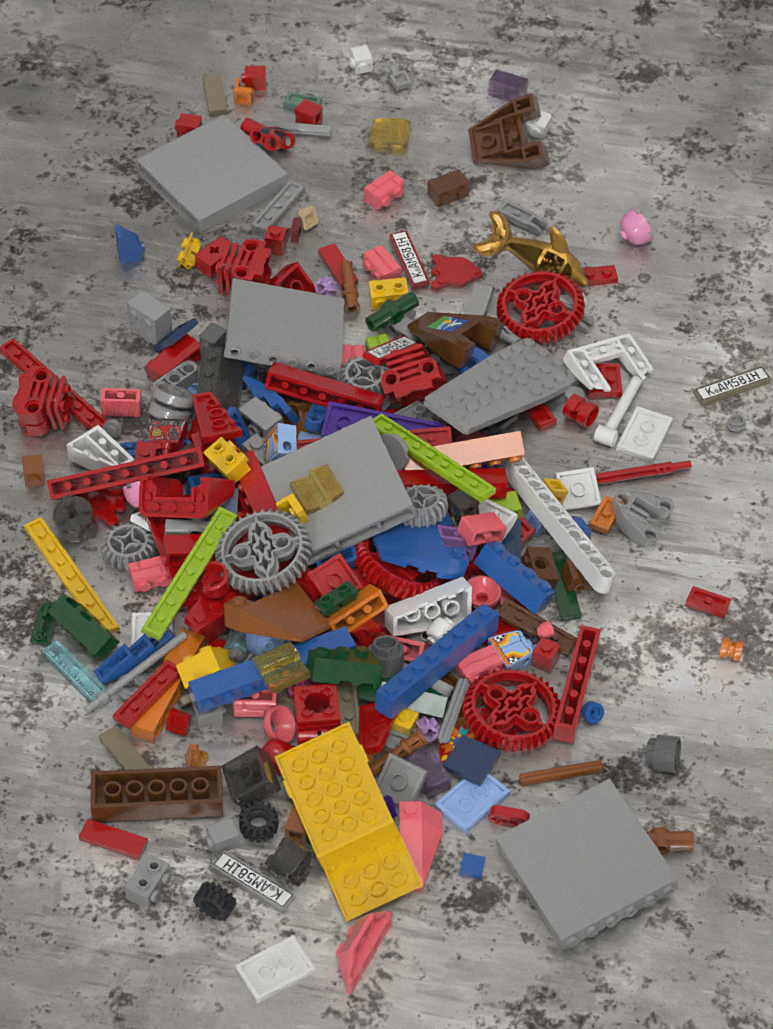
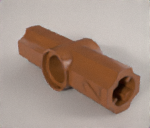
(671, 840)

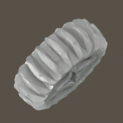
(364, 374)
(429, 505)
(127, 545)

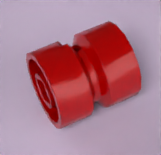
(578, 409)

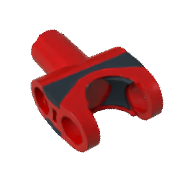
(267, 136)

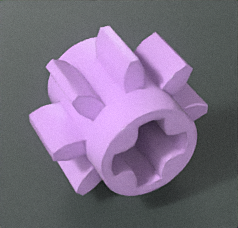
(326, 286)
(428, 728)

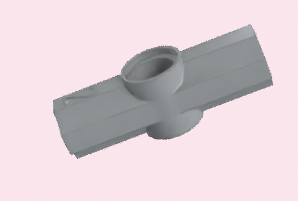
(185, 527)

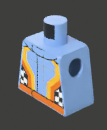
(279, 441)
(514, 649)

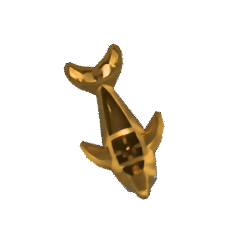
(532, 252)

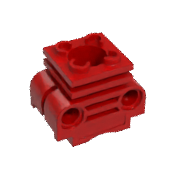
(247, 264)
(411, 375)
(42, 401)
(315, 710)

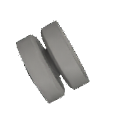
(171, 402)

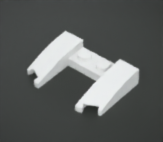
(582, 360)

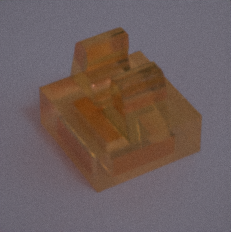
(195, 757)

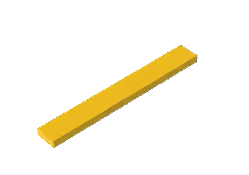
(68, 572)

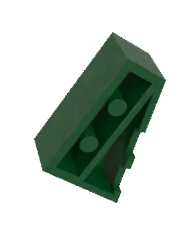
(83, 626)
(344, 664)

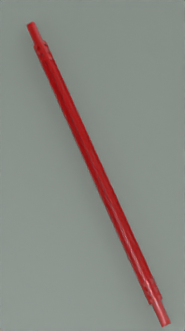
(634, 473)

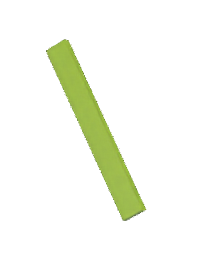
(437, 461)
(188, 575)

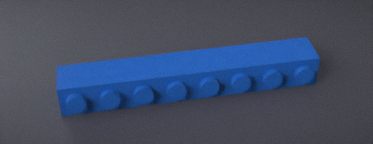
(436, 661)
(244, 679)

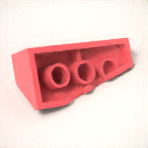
(421, 832)

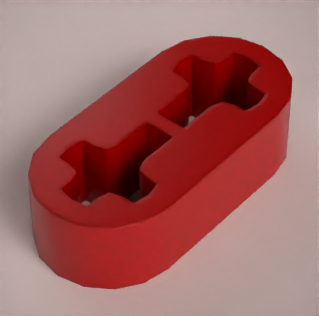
(507, 816)

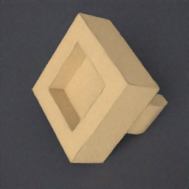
(308, 217)

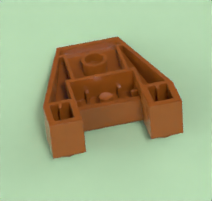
(278, 615)

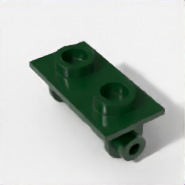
(342, 594)
(43, 626)

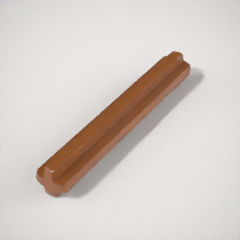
(560, 772)

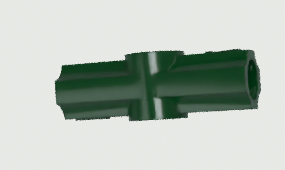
(392, 311)

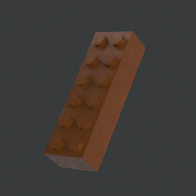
(156, 793)

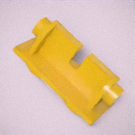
(189, 246)

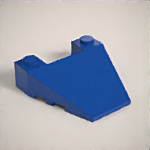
(422, 549)

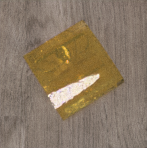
(390, 133)
(317, 489)
(281, 667)

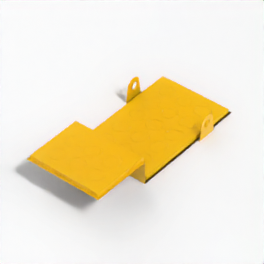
(348, 821)

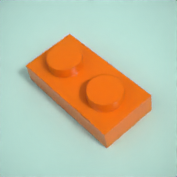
(604, 516)

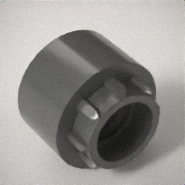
(389, 653)
(664, 753)

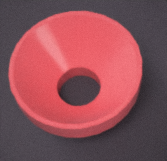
(484, 587)
(283, 721)

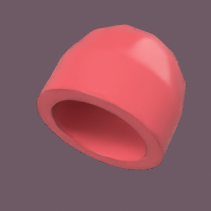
(546, 630)

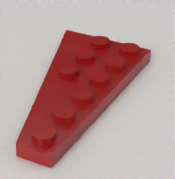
(211, 611)

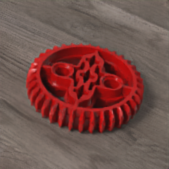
(541, 306)
(392, 578)
(511, 710)

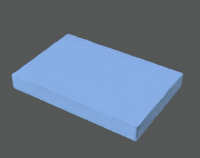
(469, 803)

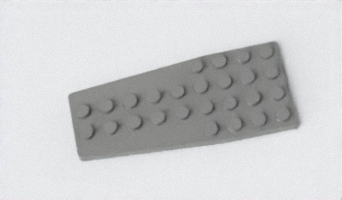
(501, 387)

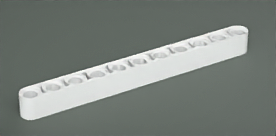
(560, 525)

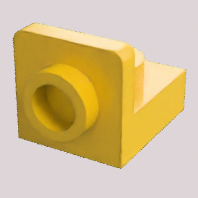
(291, 505)

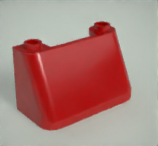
(165, 497)

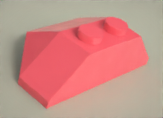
(361, 946)

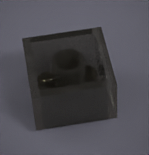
(251, 777)

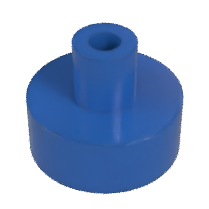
(592, 712)

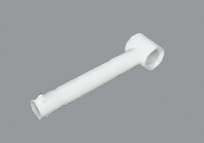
(608, 434)

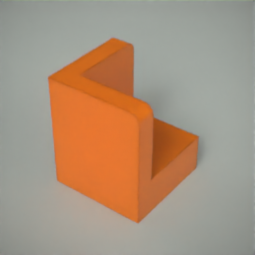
(243, 95)

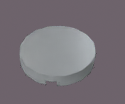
(397, 450)

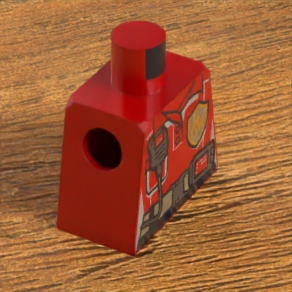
(168, 431)

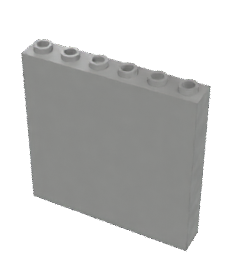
(212, 173)
(284, 327)
(371, 486)
(586, 864)

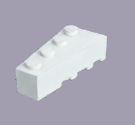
(417, 613)

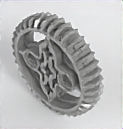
(266, 559)

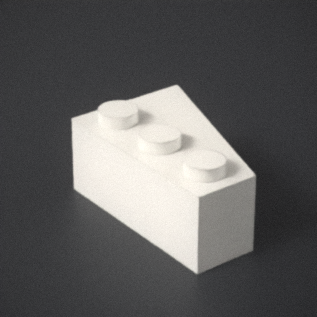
(97, 450)

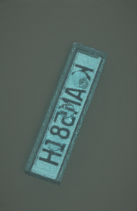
(73, 670)

